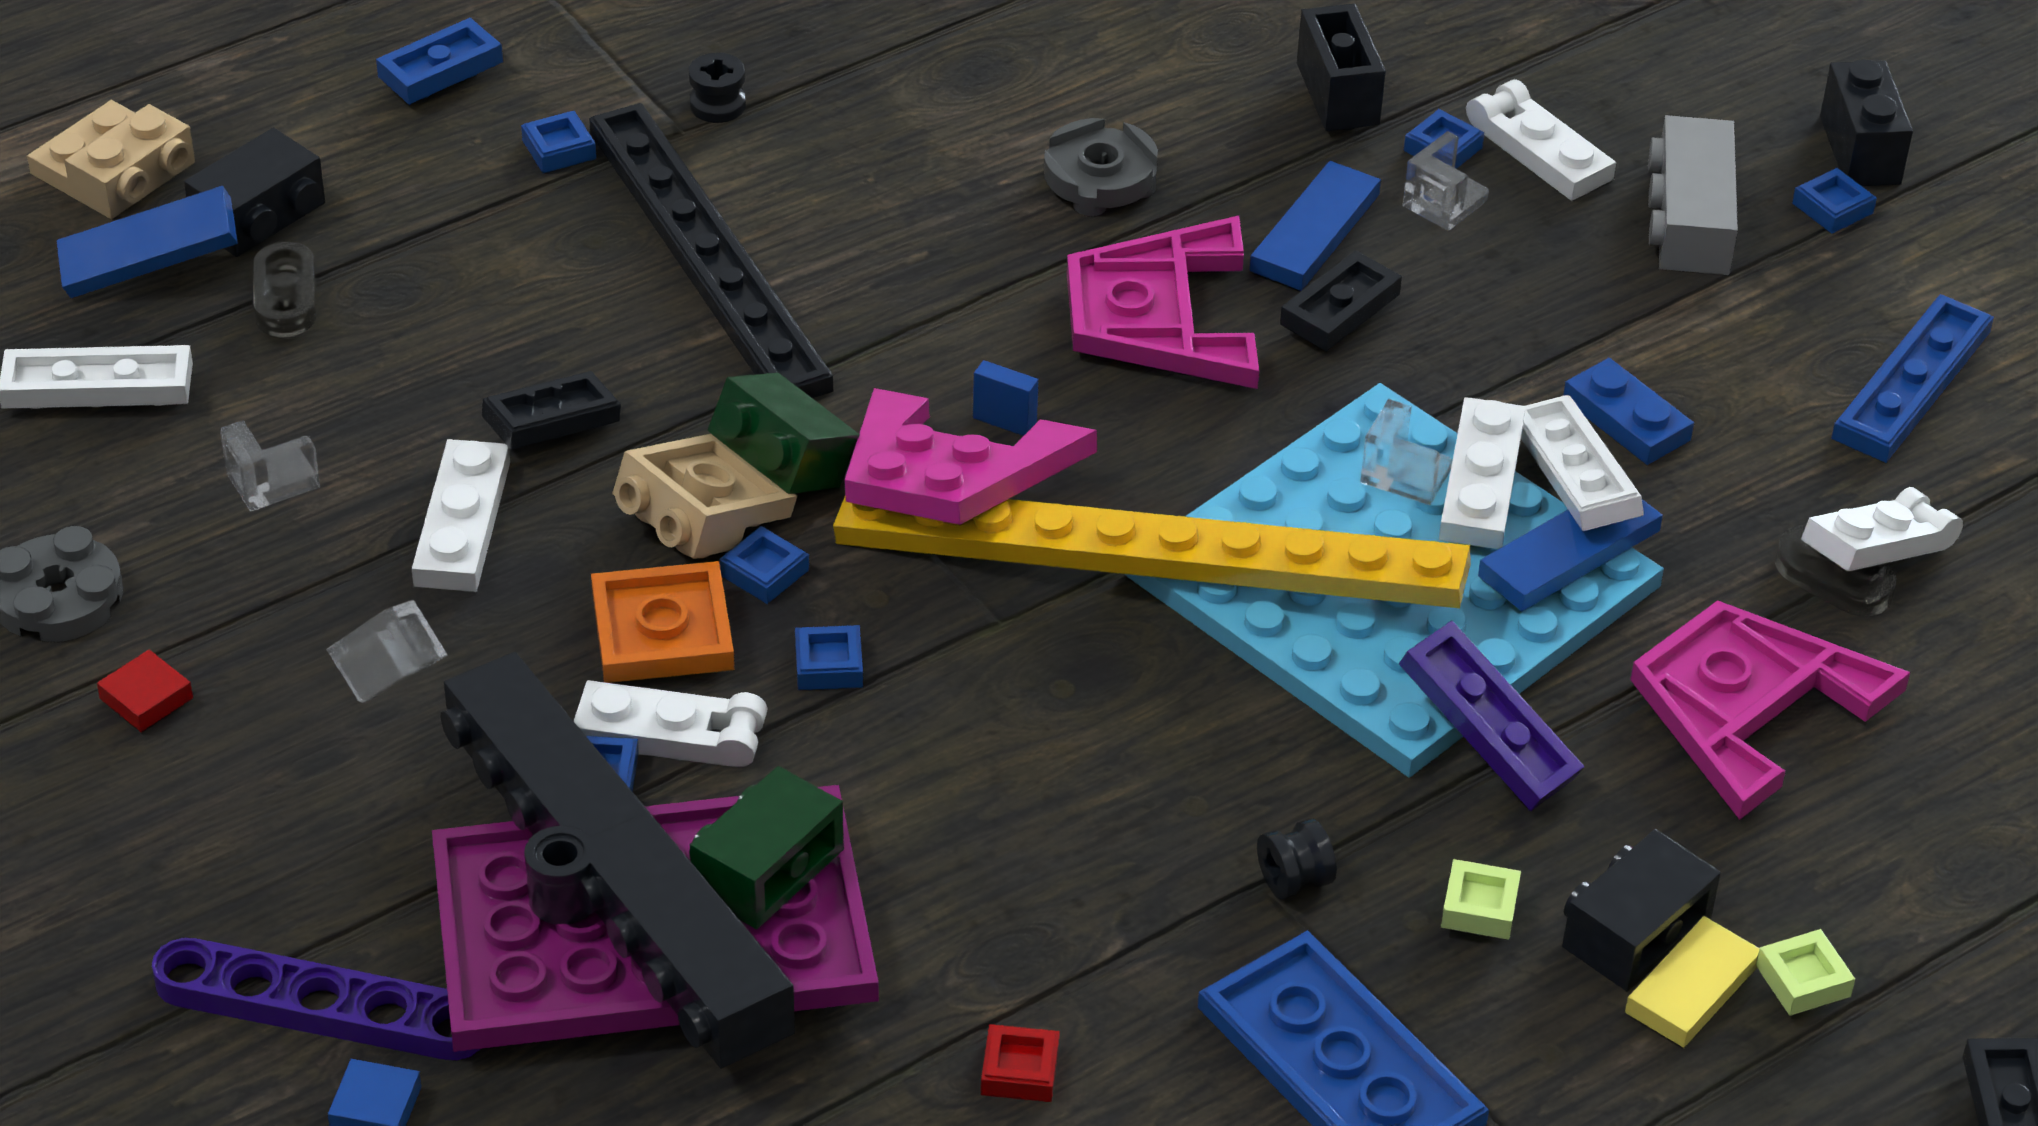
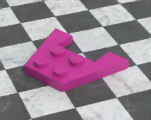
(1136, 303)
(949, 476)
(1736, 673)

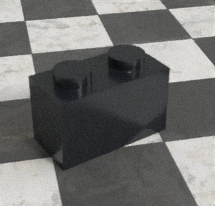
(1340, 67)
(1866, 122)
(268, 183)
(1639, 908)

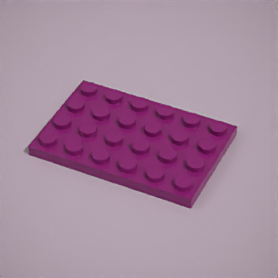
(545, 981)

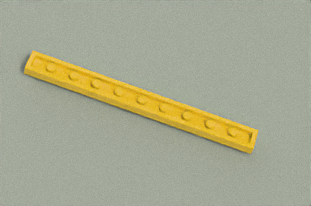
(1177, 549)

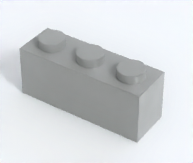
(1693, 195)

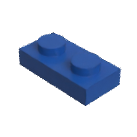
(439, 60)
(1629, 411)

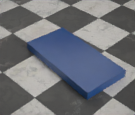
(1334, 1043)

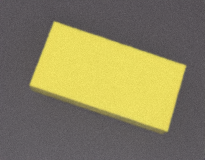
(1693, 981)

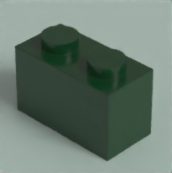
(783, 432)
(769, 844)

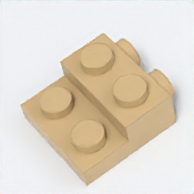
(114, 156)
(698, 494)

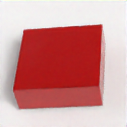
(145, 690)
(1020, 1063)

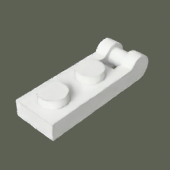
(1540, 140)
(1883, 531)
(674, 722)

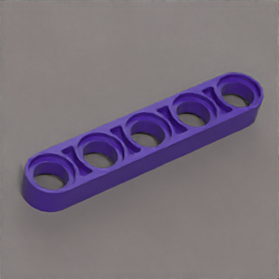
(292, 981)

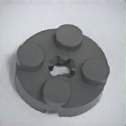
(1123, 168)
(65, 557)

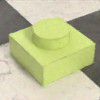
(1481, 899)
(1805, 972)

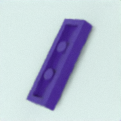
(1491, 715)

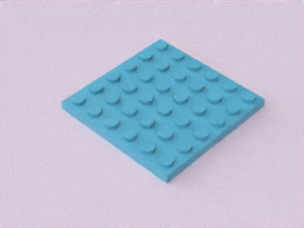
(1347, 650)

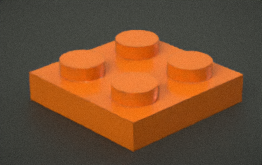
(662, 622)

